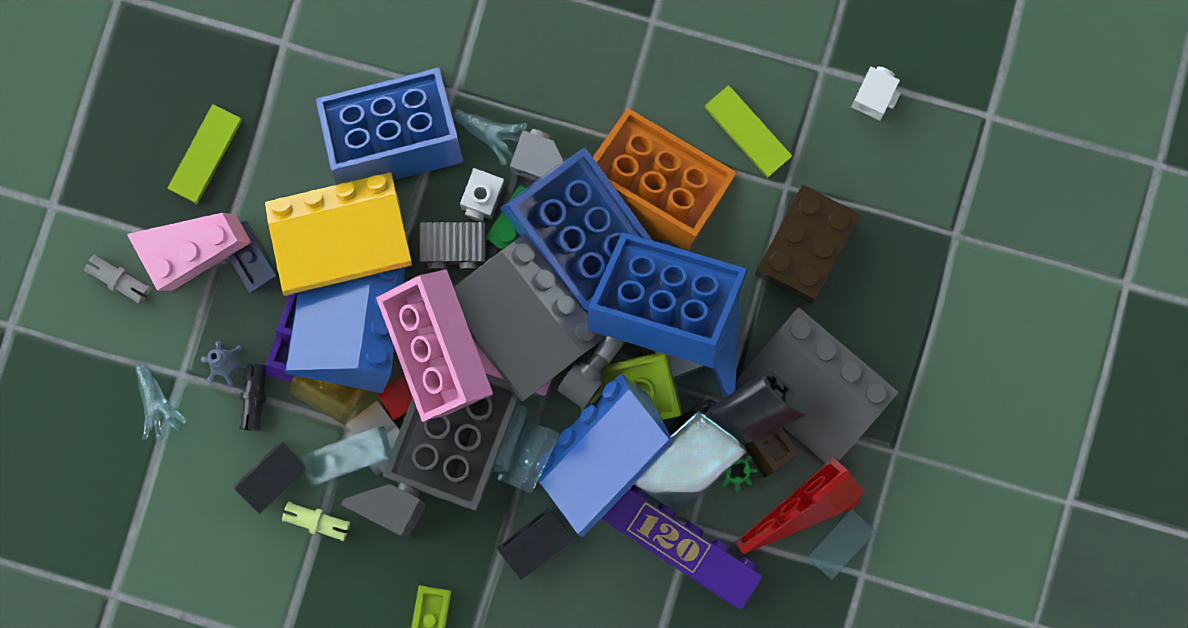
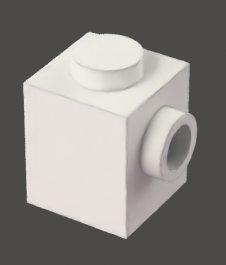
(877, 93)
(482, 195)

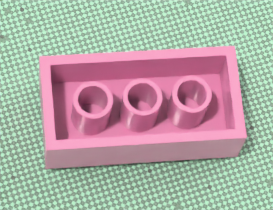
(434, 345)

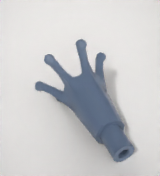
(222, 362)

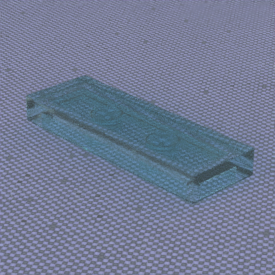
(347, 456)

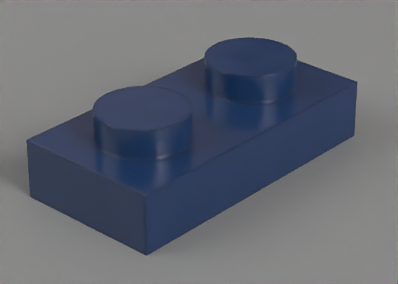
(253, 263)

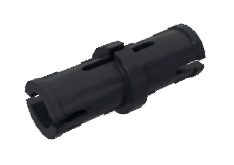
(253, 397)

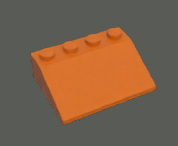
(662, 179)

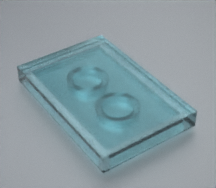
(691, 463)

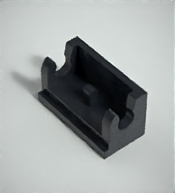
(270, 477)
(534, 543)

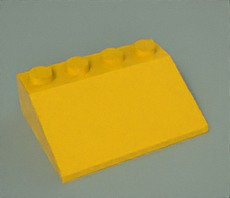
(338, 233)

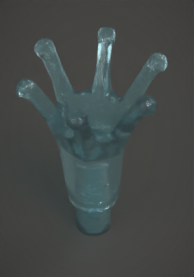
(489, 132)
(155, 404)

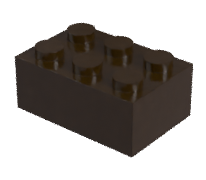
(807, 244)

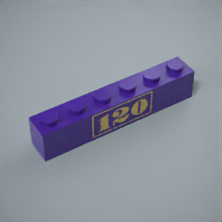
(684, 547)

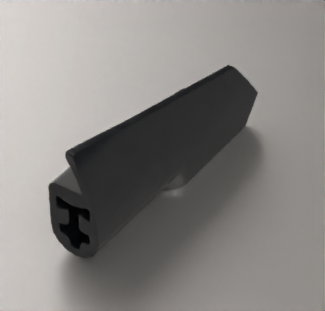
(750, 411)

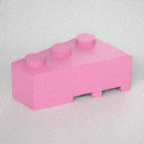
(187, 248)

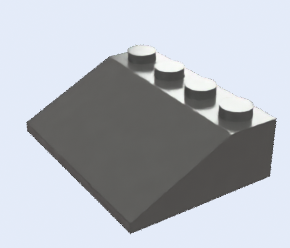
(524, 317)
(828, 383)
(455, 451)

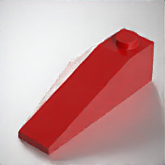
(816, 500)

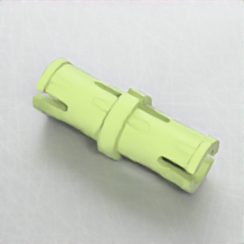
(316, 521)

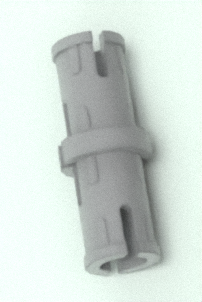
(117, 279)

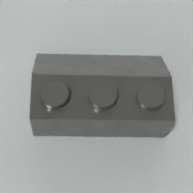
(389, 507)

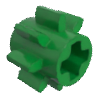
(737, 480)

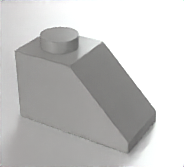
(535, 155)

